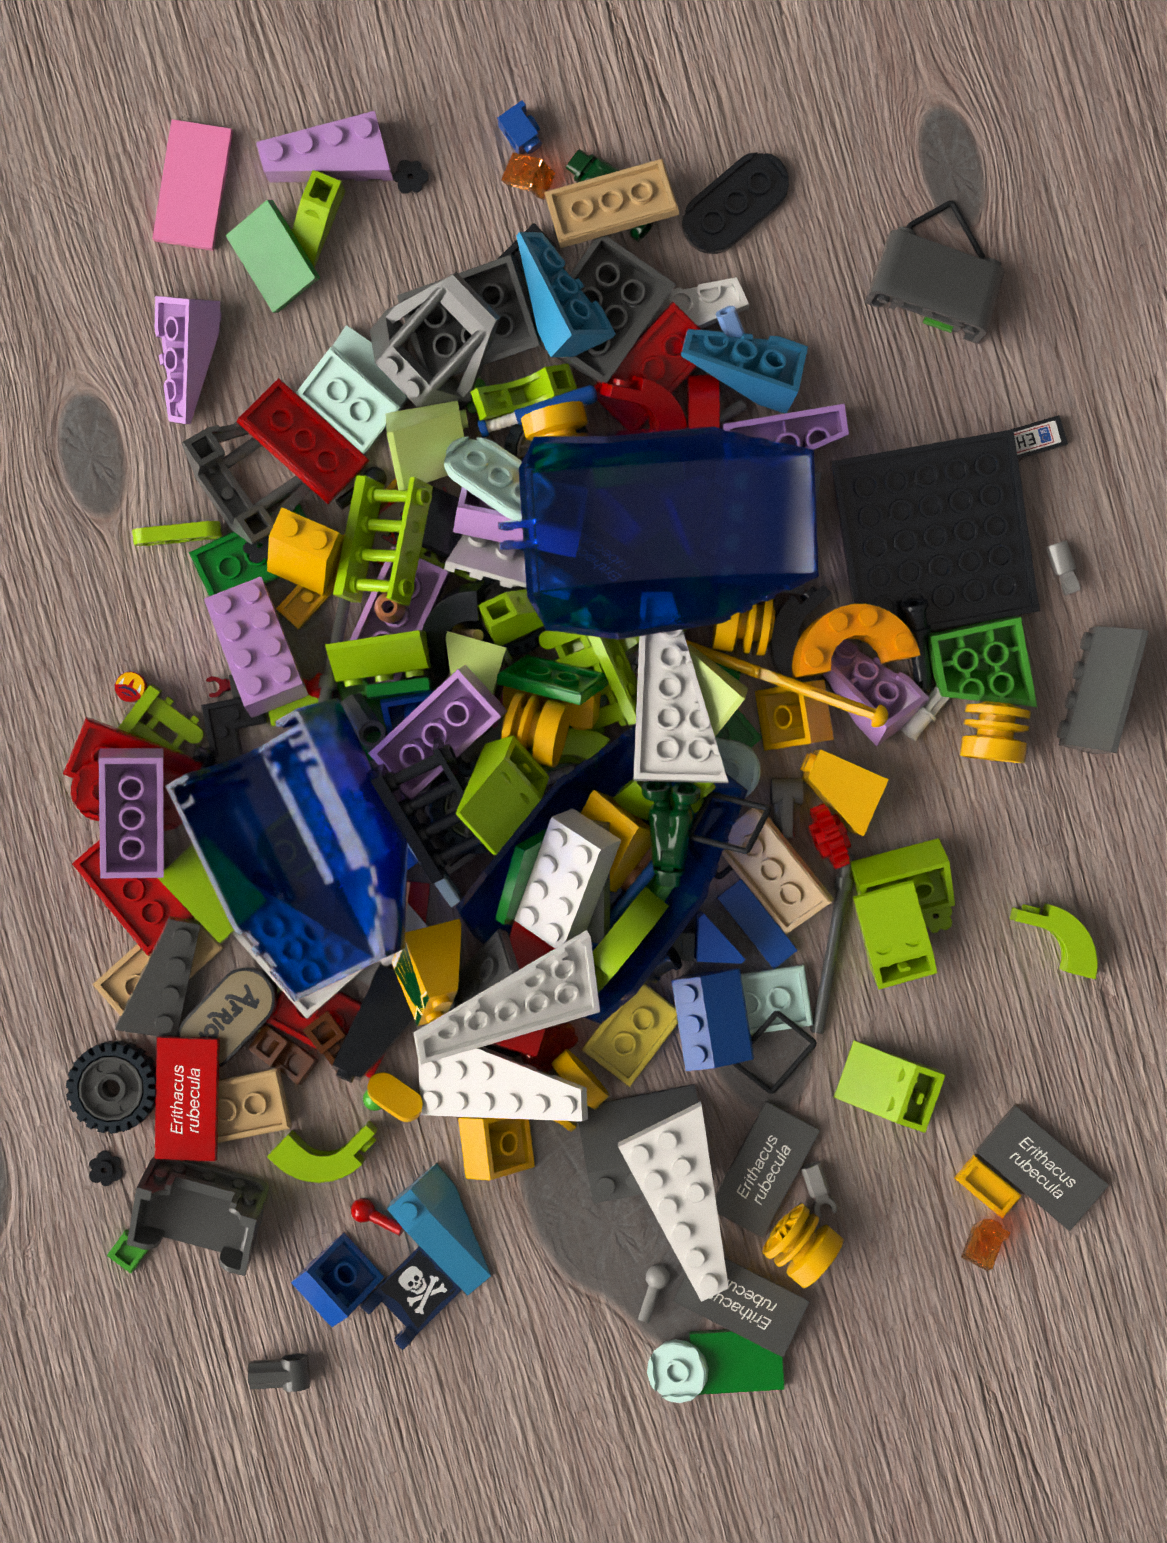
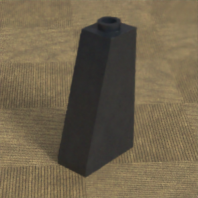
(376, 1027)

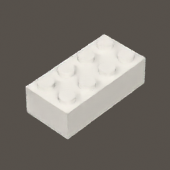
(567, 878)

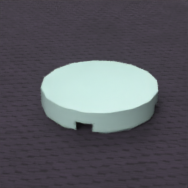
(677, 1371)

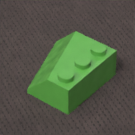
(983, 662)

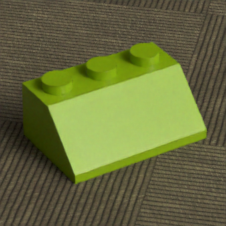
(379, 657)
(922, 862)

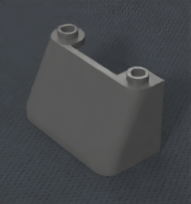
(937, 283)
(199, 1208)

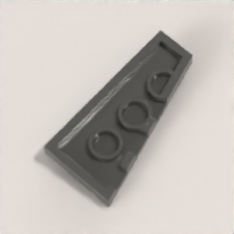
(162, 986)

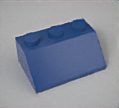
(712, 1019)

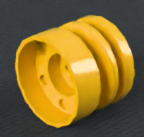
(555, 420)
(749, 626)
(538, 730)
(995, 732)
(574, 1070)
(808, 1249)

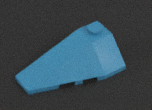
(560, 308)
(757, 368)
(438, 1223)

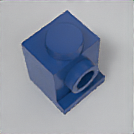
(520, 129)

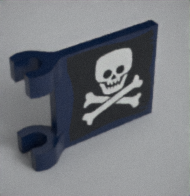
(413, 1294)

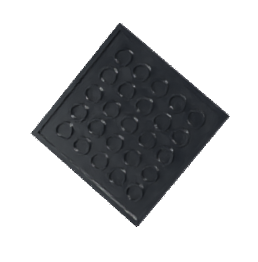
(938, 528)

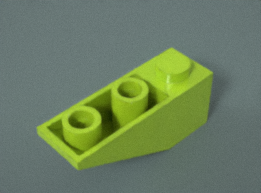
(317, 212)
(509, 616)

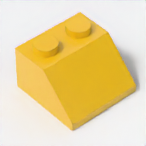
(792, 718)
(495, 1146)

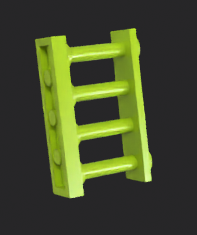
(360, 534)

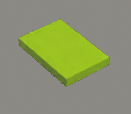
(192, 887)

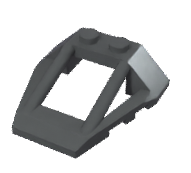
(405, 371)
(224, 491)

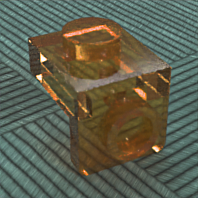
(528, 174)
(984, 1243)

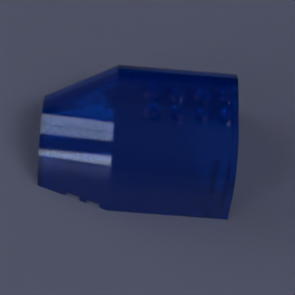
(302, 850)

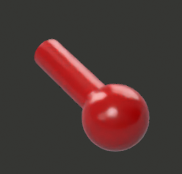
(364, 1211)

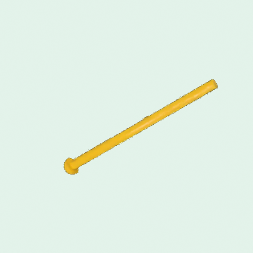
(878, 716)

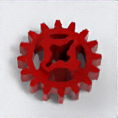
(829, 836)

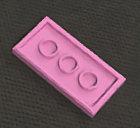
(192, 185)

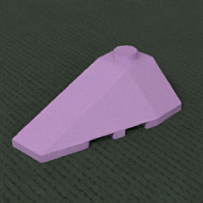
(188, 341)
(873, 684)

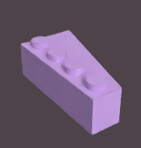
(338, 149)
(801, 428)

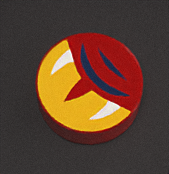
(130, 686)

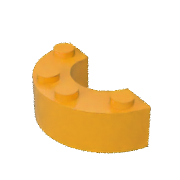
(855, 621)

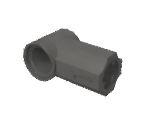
(363, 719)
(786, 798)
(288, 1373)

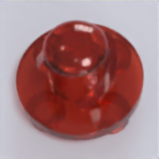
(554, 1042)

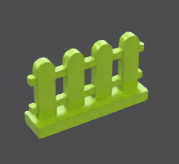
(606, 657)
(161, 711)

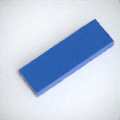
(757, 923)

